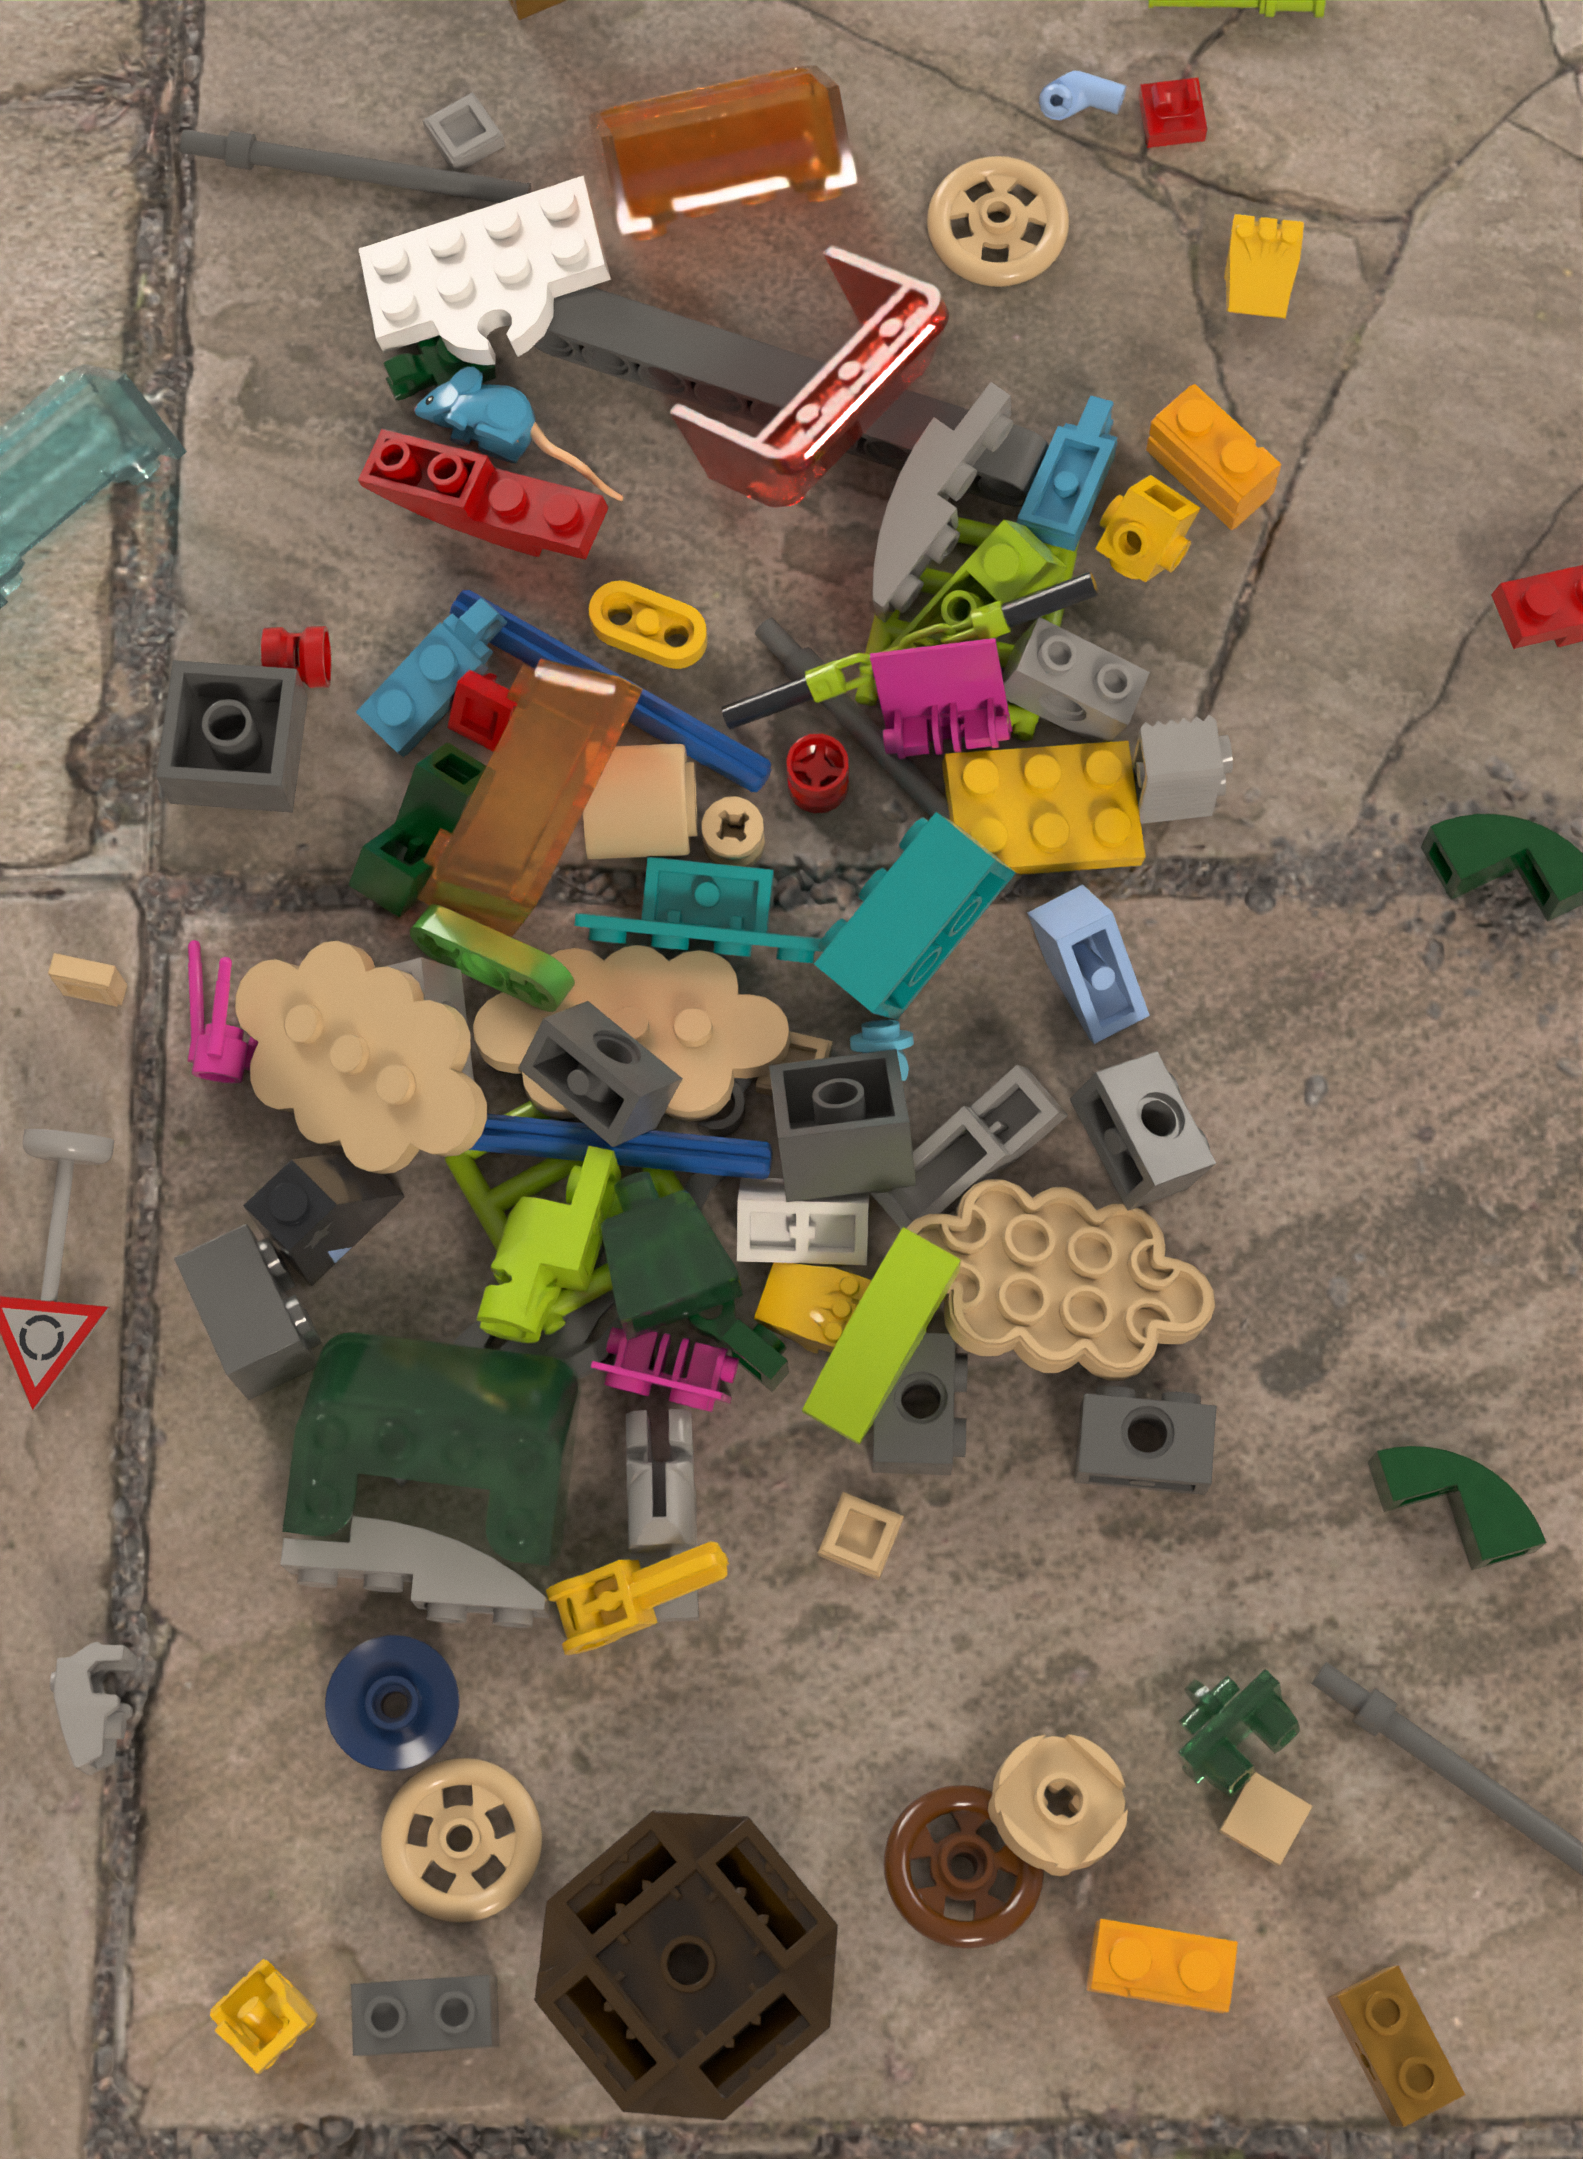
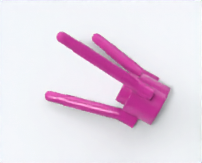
(219, 1049)

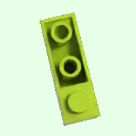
(1002, 568)

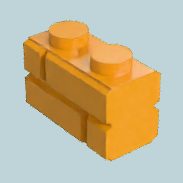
(1213, 456)
(1162, 1966)

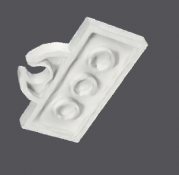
(486, 272)

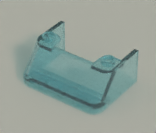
(68, 448)

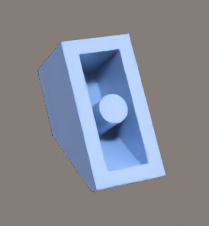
(1089, 962)

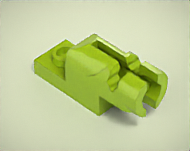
(548, 1249)

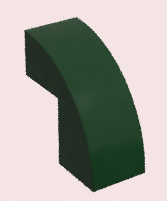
(1485, 846)
(392, 863)
(1486, 1509)

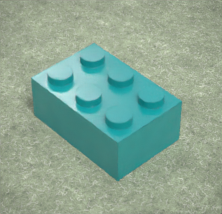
(912, 916)

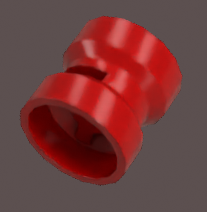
(303, 651)
(817, 759)

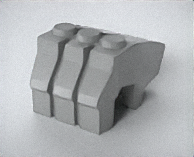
(86, 1714)

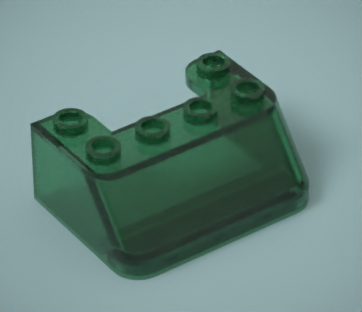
(442, 1419)

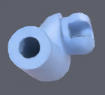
(1079, 91)

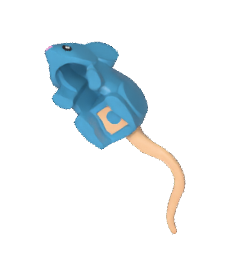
(496, 419)

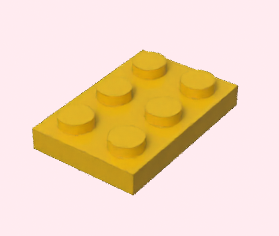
(1049, 805)

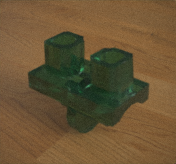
(1213, 1749)

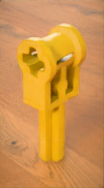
(621, 1595)

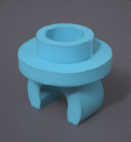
(883, 1036)

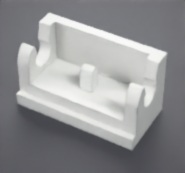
(800, 1231)

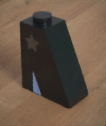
(320, 1210)

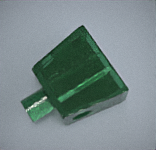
(663, 1258)

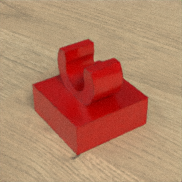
(1172, 112)
(480, 709)

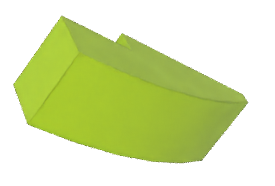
(882, 1335)

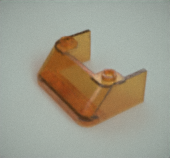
(529, 794)

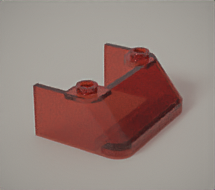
(842, 401)

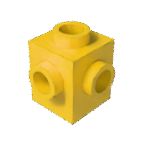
(1146, 529)

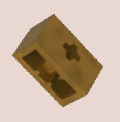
(1395, 2046)

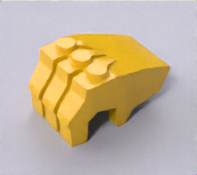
(1262, 265)
(809, 1303)
(262, 2016)

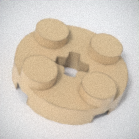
(1021, 1809)

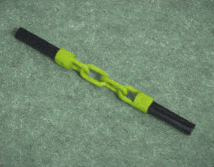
(985, 623)

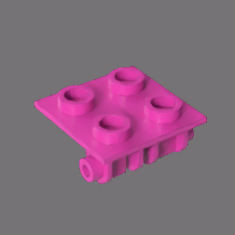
(942, 696)
(633, 1373)

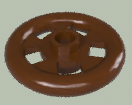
(925, 1907)

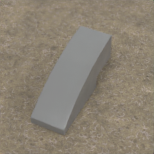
(975, 1146)

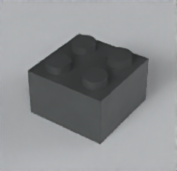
(232, 736)
(842, 1125)
(246, 1312)

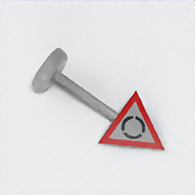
(48, 1333)

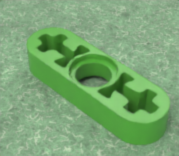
(492, 957)

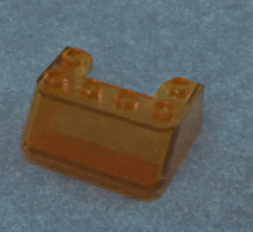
(722, 146)

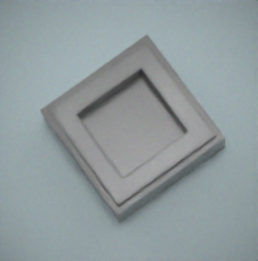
(463, 133)

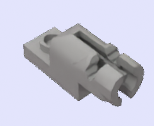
(662, 1502)

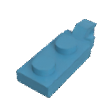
(1071, 477)
(426, 681)

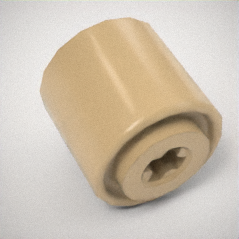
(642, 804)

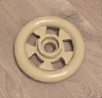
(1001, 175)
(516, 1851)

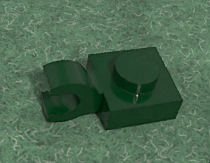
(431, 367)
(757, 1348)

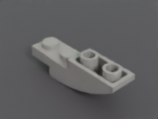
(918, 518)
(444, 1572)

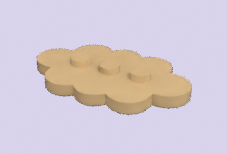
(675, 1008)
(360, 1057)
(1064, 1281)

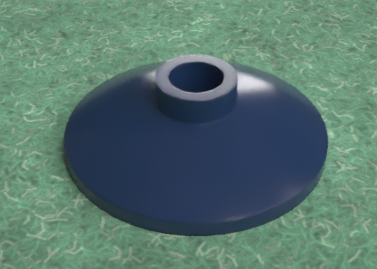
(358, 1697)

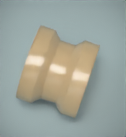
(737, 846)

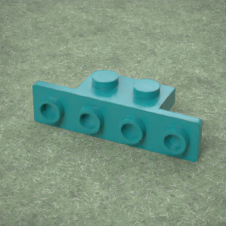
(705, 904)

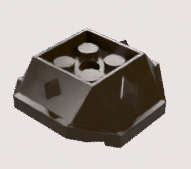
(611, 1949)

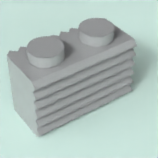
(1180, 769)

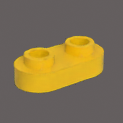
(652, 623)

